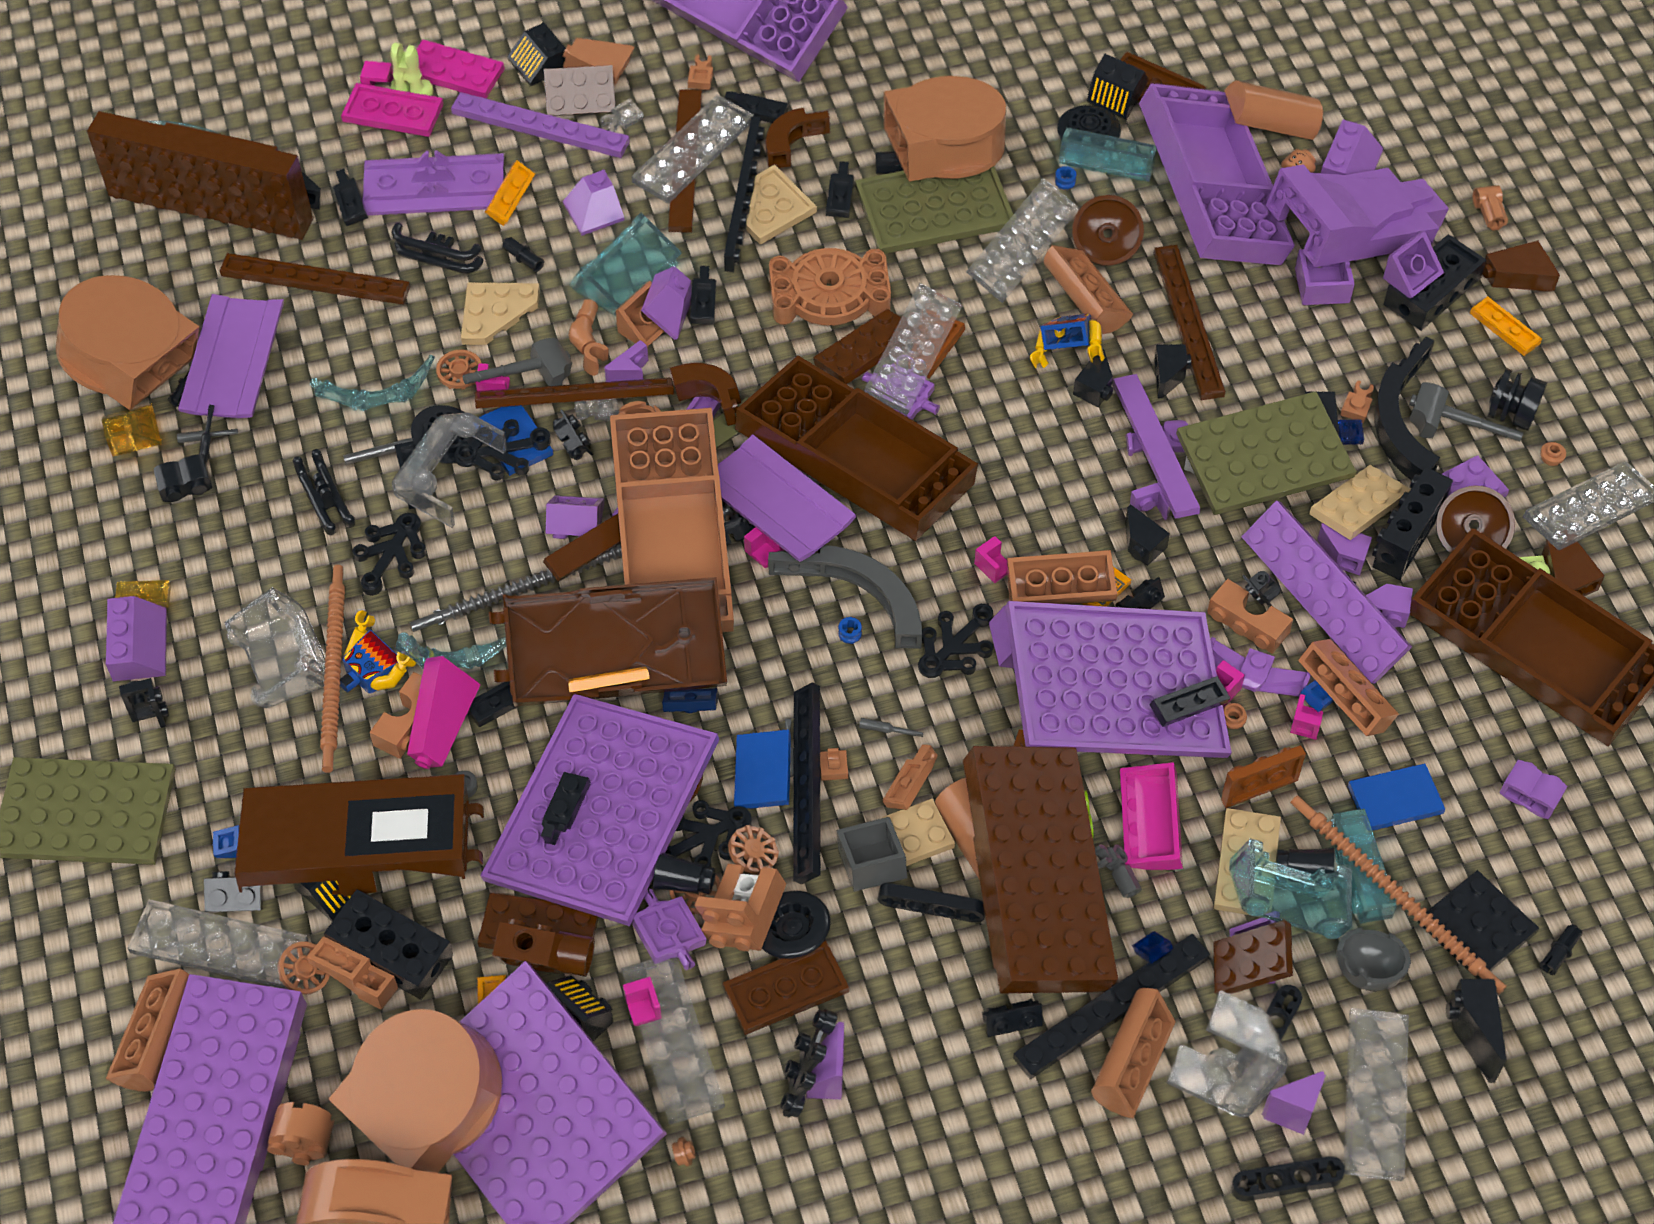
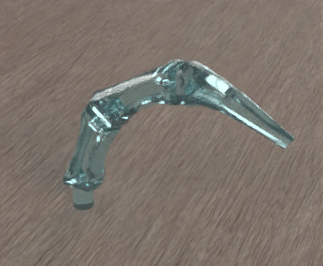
(365, 399)
(464, 658)

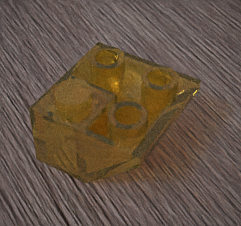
(131, 430)

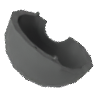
(1373, 959)

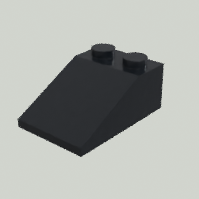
(1478, 1024)

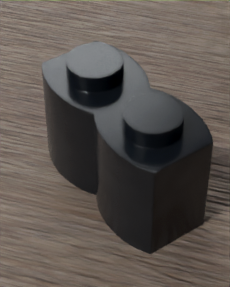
(182, 478)

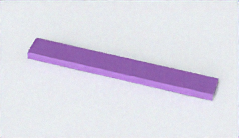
(1156, 446)

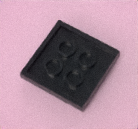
(1483, 920)

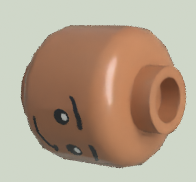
(1300, 157)

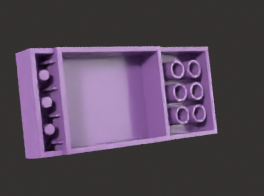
(773, 31)
(1215, 175)
(213, 1104)

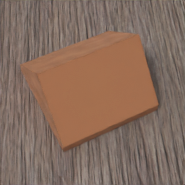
(633, 322)

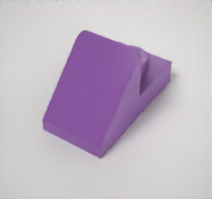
(628, 364)
(1149, 497)

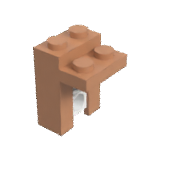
(741, 908)

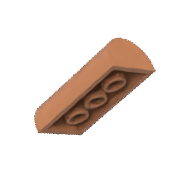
(1274, 109)
(1087, 287)
(1062, 578)
(956, 812)
(148, 1032)
(1134, 1053)

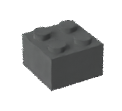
(871, 854)

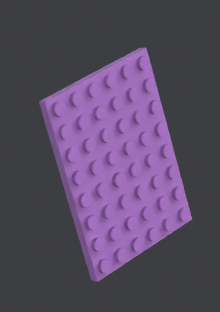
(1096, 670)
(638, 792)
(562, 1114)

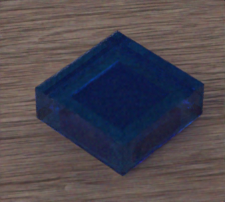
(1351, 432)
(1152, 947)

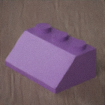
(1352, 150)
(135, 638)

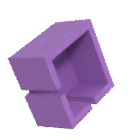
(1323, 285)

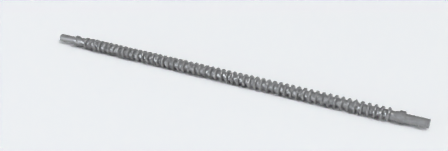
(441, 616)

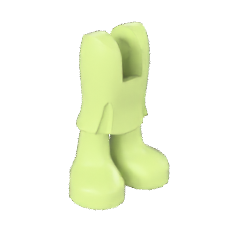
(407, 72)

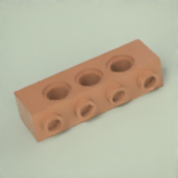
(1348, 687)

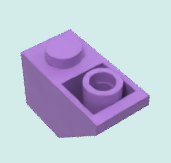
(1346, 553)
(1393, 603)

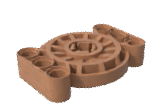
(855, 286)

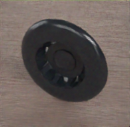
(1089, 119)
(425, 419)
(794, 932)

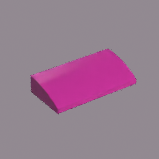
(1151, 817)

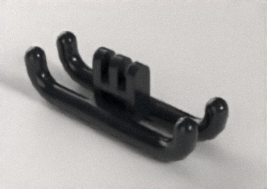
(435, 251)
(326, 492)

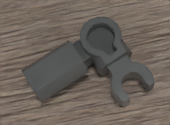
(1115, 860)

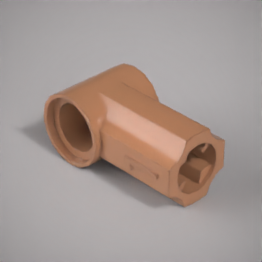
(1489, 201)

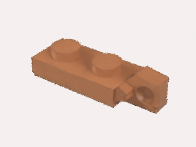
(910, 779)

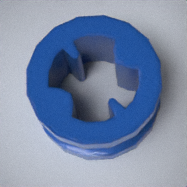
(1065, 171)
(856, 633)

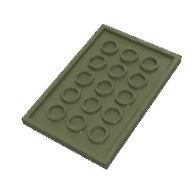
(931, 209)
(1265, 453)
(84, 810)

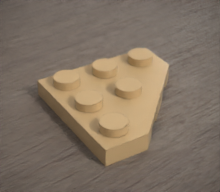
(776, 205)
(495, 308)

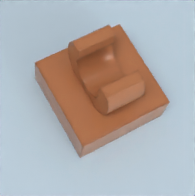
(833, 764)

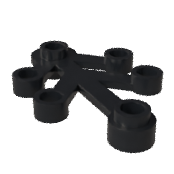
(477, 454)
(390, 549)
(955, 645)
(709, 833)
(801, 1072)

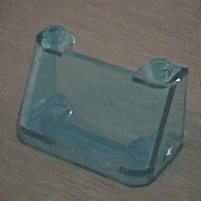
(626, 265)
(1280, 893)

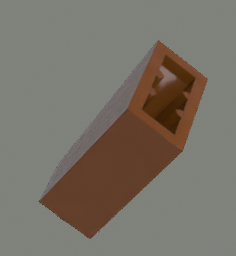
(1521, 268)
(1573, 567)

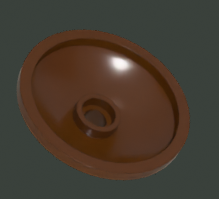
(1110, 214)
(1476, 504)

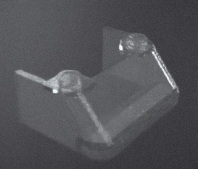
(415, 481)
(1227, 1079)

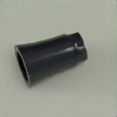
(1307, 859)
(682, 875)

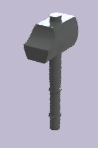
(546, 356)
(1430, 406)

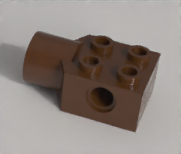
(550, 950)

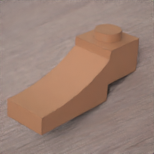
(354, 972)

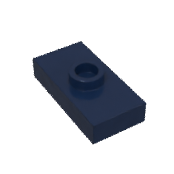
(690, 700)

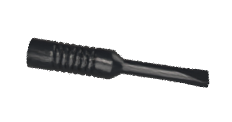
(206, 437)

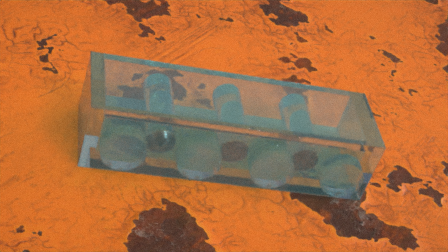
(1107, 154)
(1367, 899)

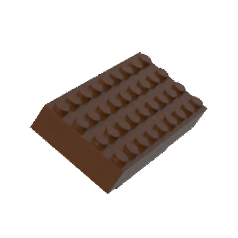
(201, 174)
(858, 447)
(1539, 635)
(1038, 871)

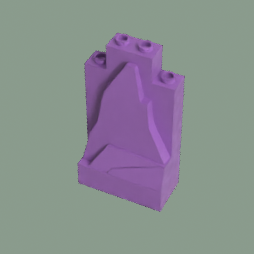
(1355, 212)

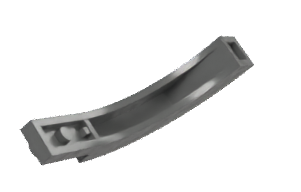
(865, 573)

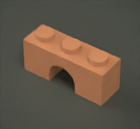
(1265, 630)
(393, 732)

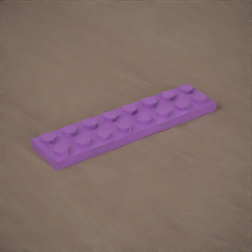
(1326, 592)

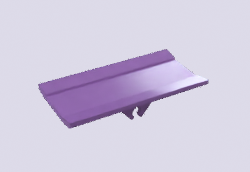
(431, 183)
(231, 357)
(780, 499)

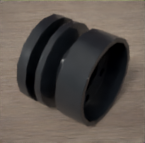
(1516, 399)

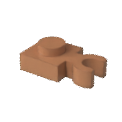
(701, 74)
(1358, 403)

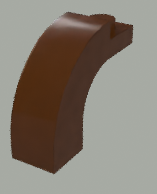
(788, 129)
(707, 381)

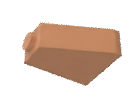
(598, 53)

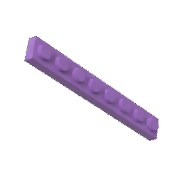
(540, 125)

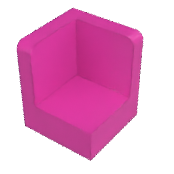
(376, 72)
(492, 384)
(759, 546)
(990, 561)
(1230, 678)
(1306, 720)
(642, 1001)

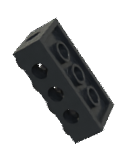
(1461, 271)
(1395, 546)
(405, 938)

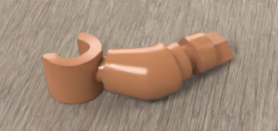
(582, 338)

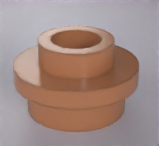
(1551, 458)
(1235, 710)
(683, 1151)

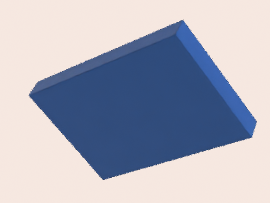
(526, 425)
(762, 769)
(1397, 796)

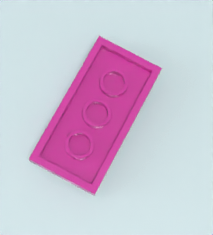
(458, 69)
(392, 109)

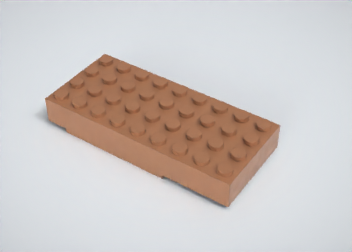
(671, 500)

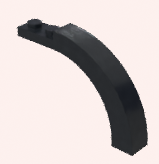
(1393, 435)

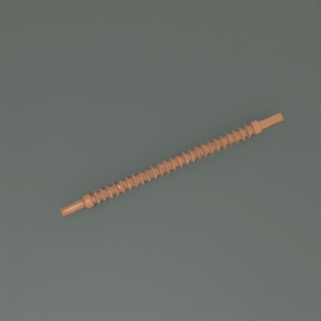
(332, 669)
(1319, 821)

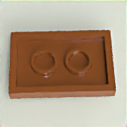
(1262, 776)

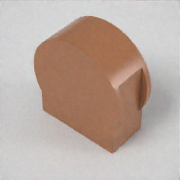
(946, 127)
(122, 337)
(422, 1088)
(373, 1194)

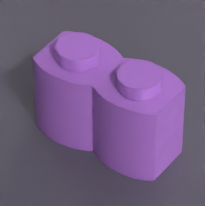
(1533, 789)

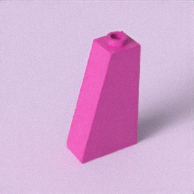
(440, 711)

